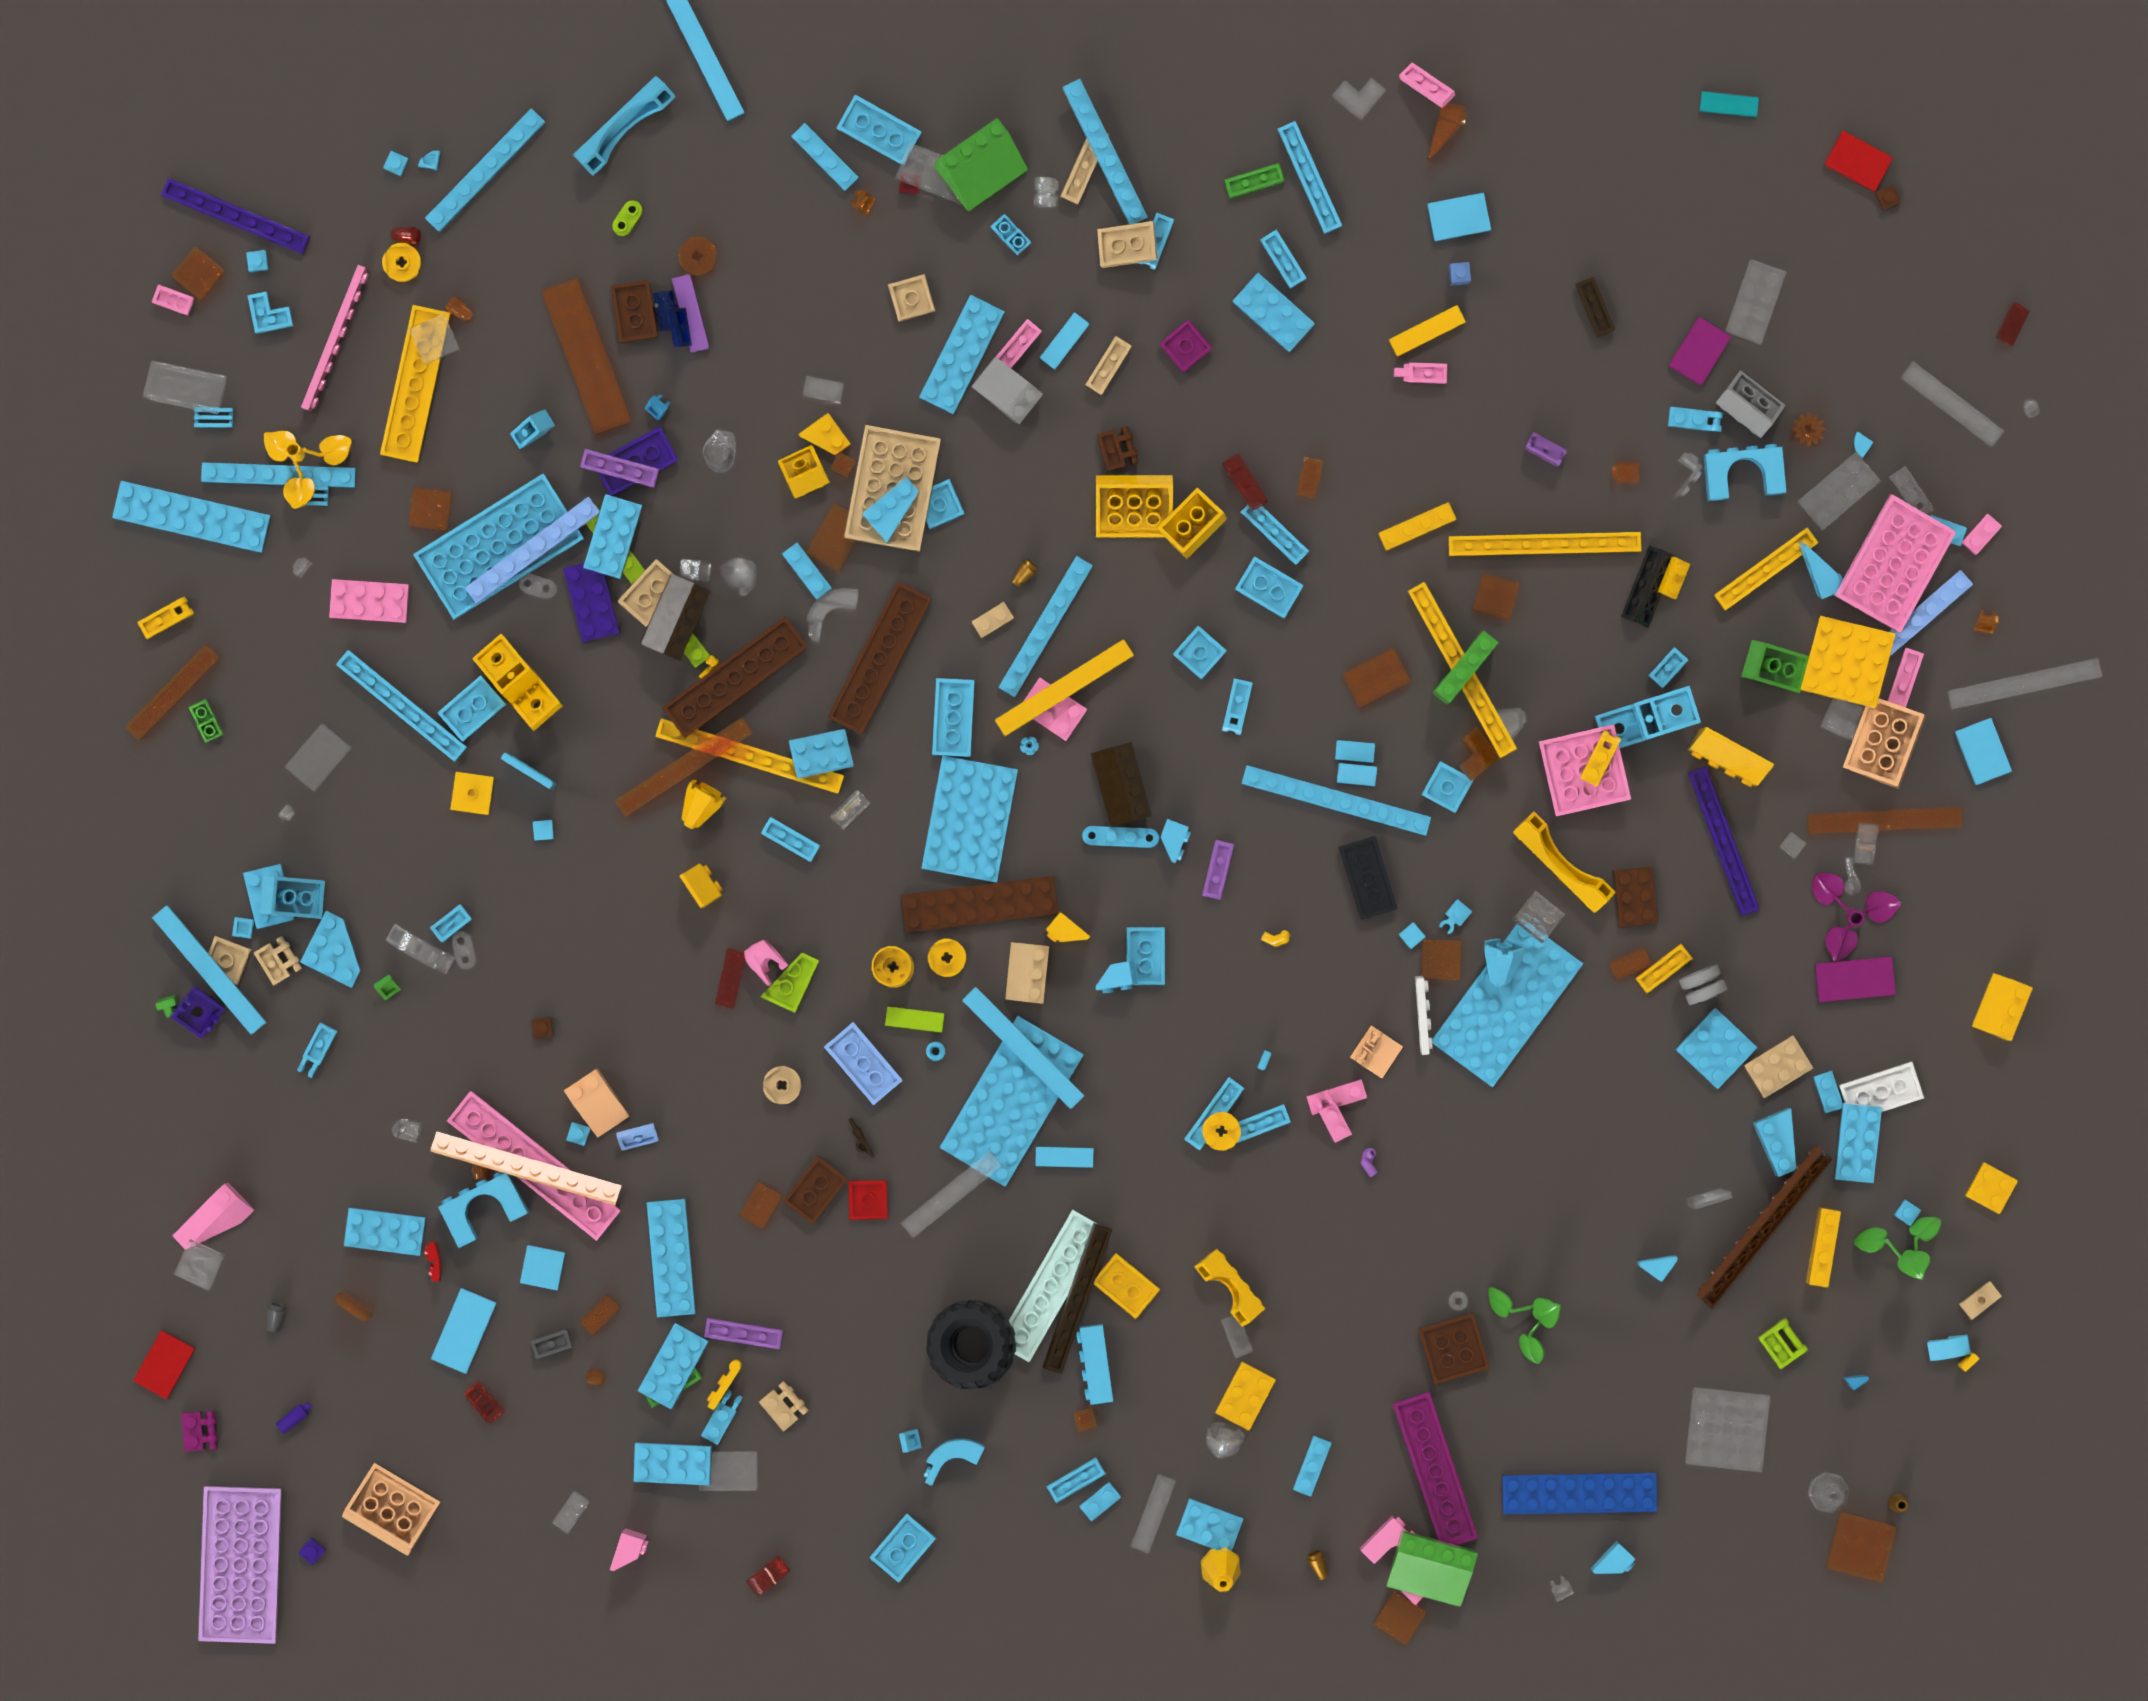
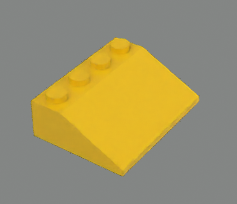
(1132, 504)
(1729, 756)

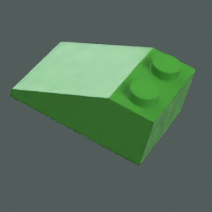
(1775, 666)

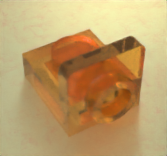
(1626, 471)

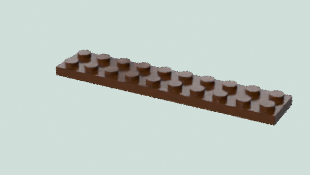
(1764, 1227)

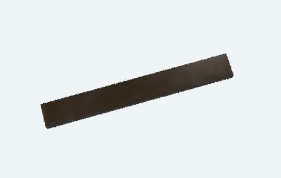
(1077, 1298)

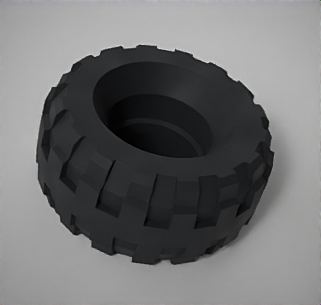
(944, 1354)

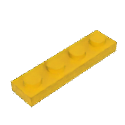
(1417, 526)

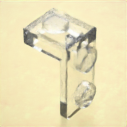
(1690, 462)

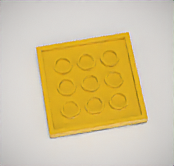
(1848, 662)

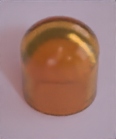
(595, 1377)

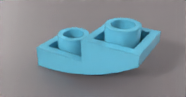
(1010, 234)
(1949, 1348)

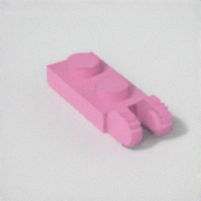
(1333, 1118)

